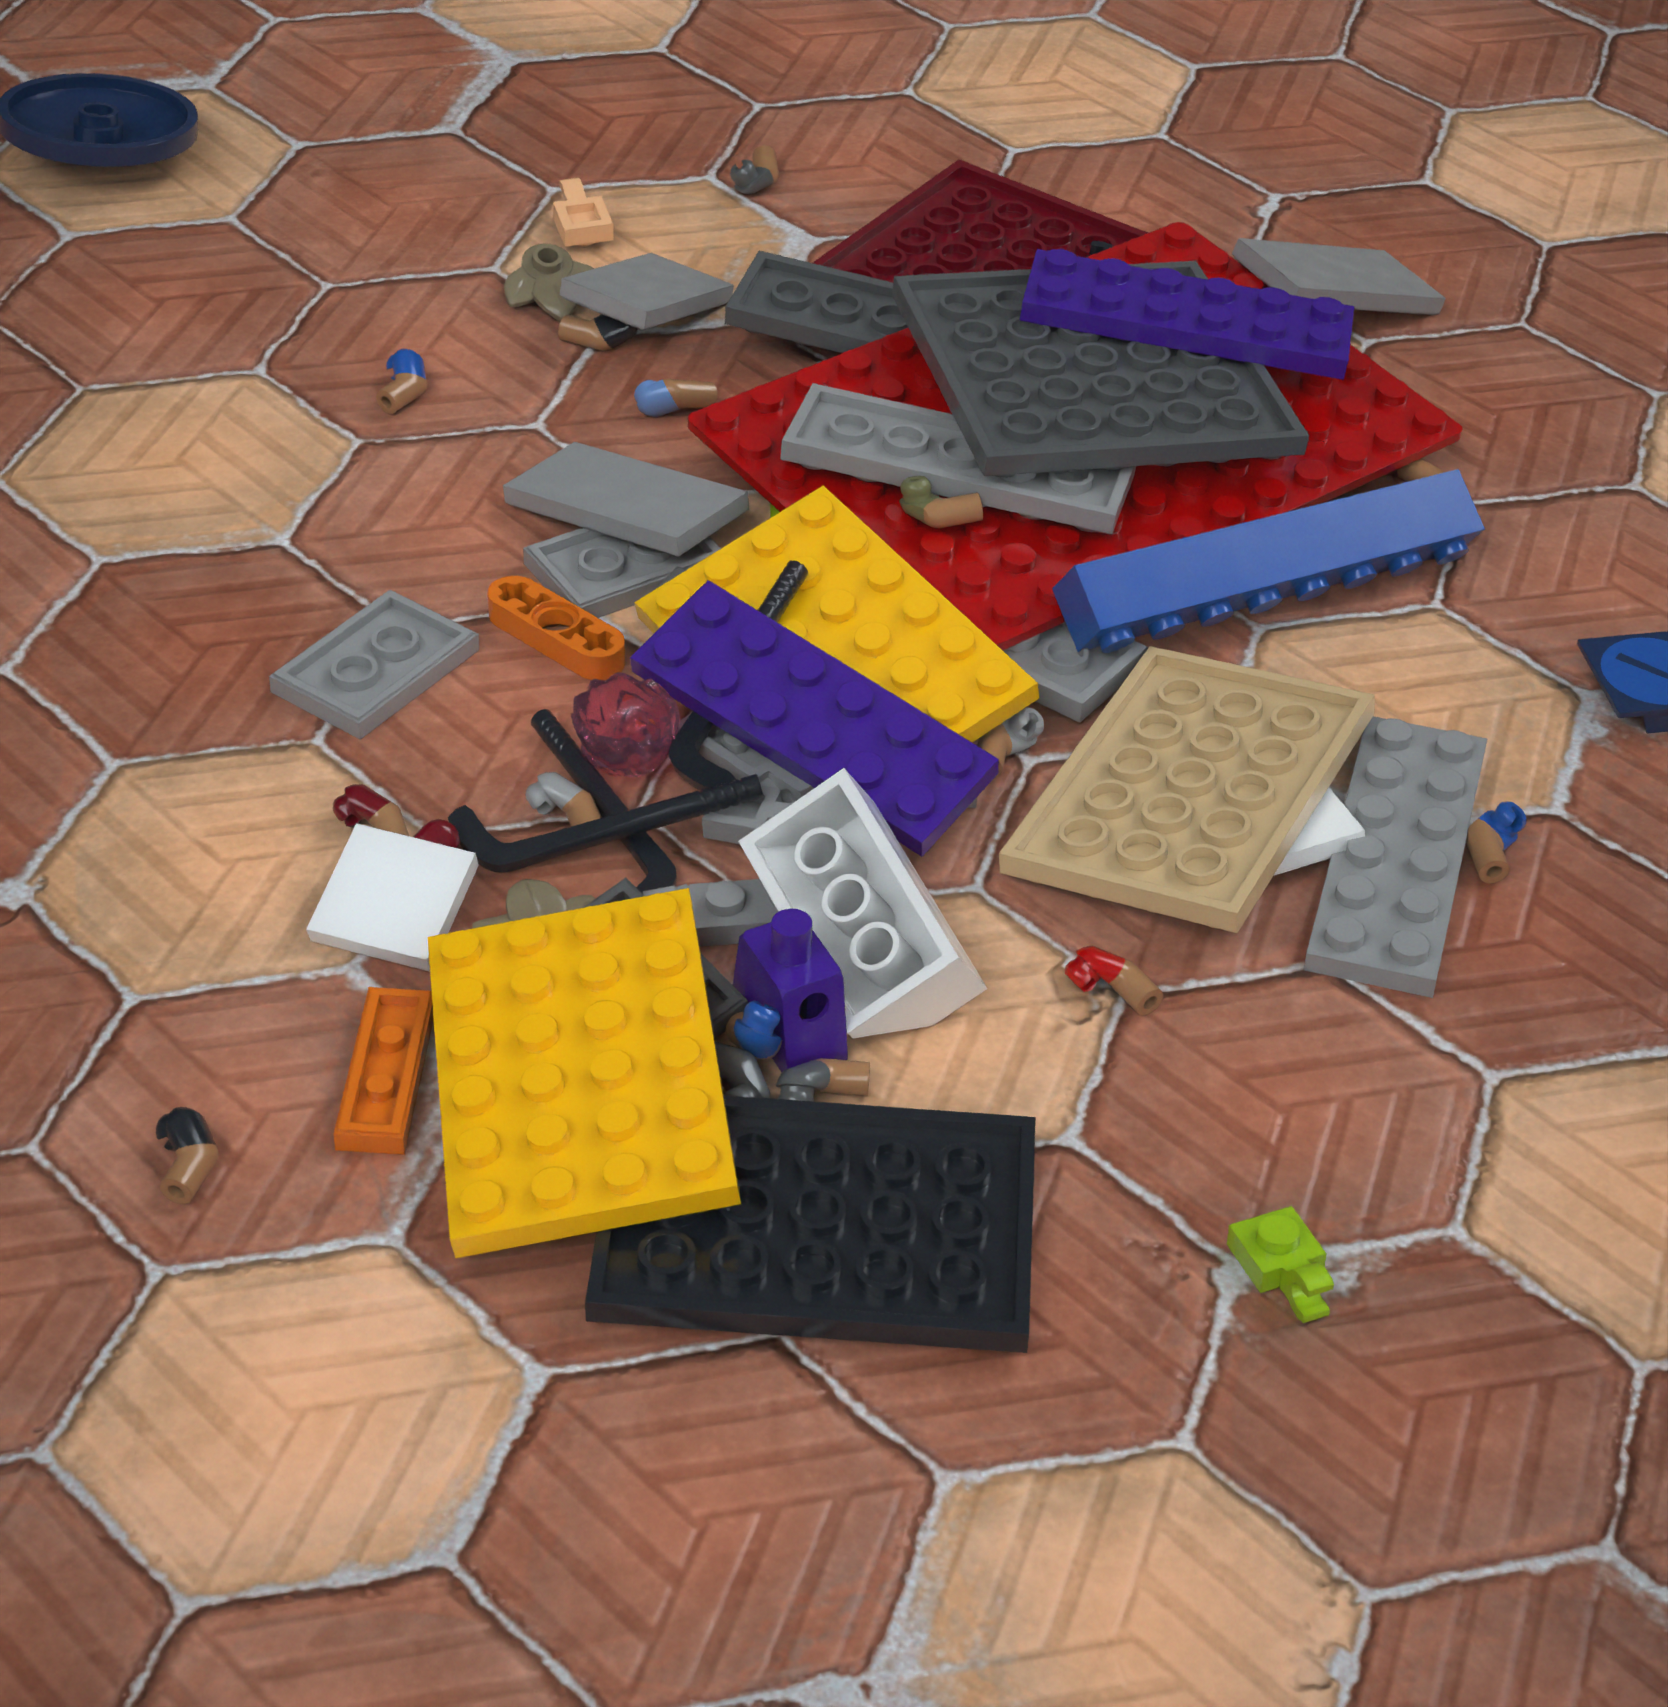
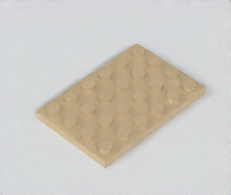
(1189, 788)

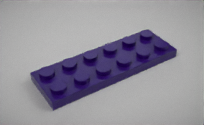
(1189, 313)
(814, 713)

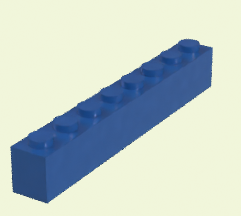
(1267, 560)

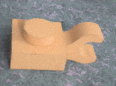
(581, 218)

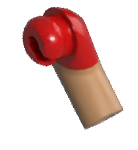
(1119, 973)

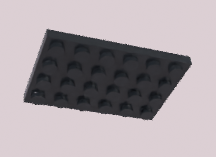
(843, 1232)

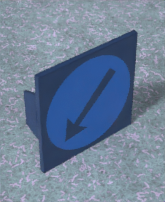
(1632, 675)

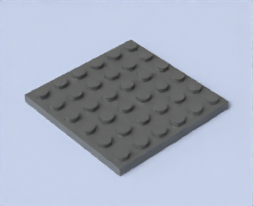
(1080, 399)

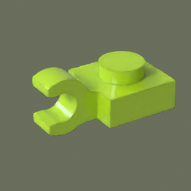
(1285, 1255)

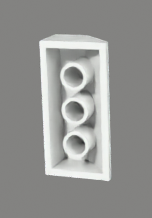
(866, 907)

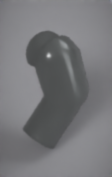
(741, 1072)

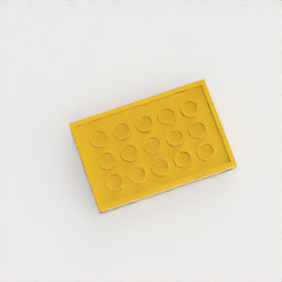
(864, 611)
(577, 1074)

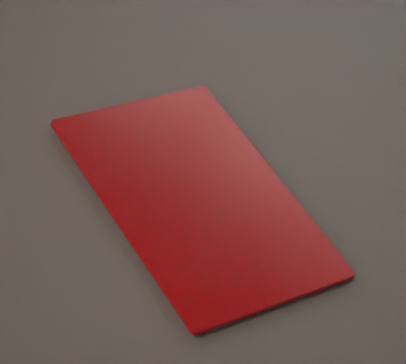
(1007, 564)

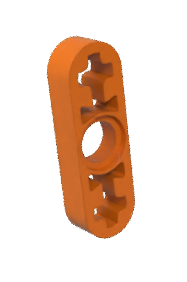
(586, 647)

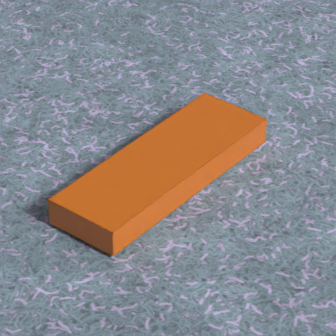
(385, 1071)

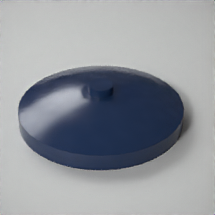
(98, 120)

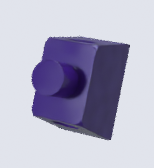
(796, 975)

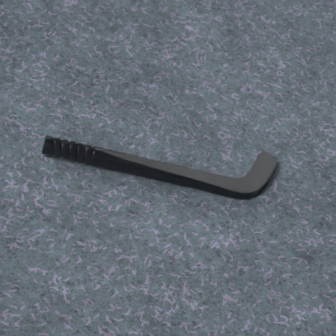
(689, 739)
(516, 855)
(653, 861)

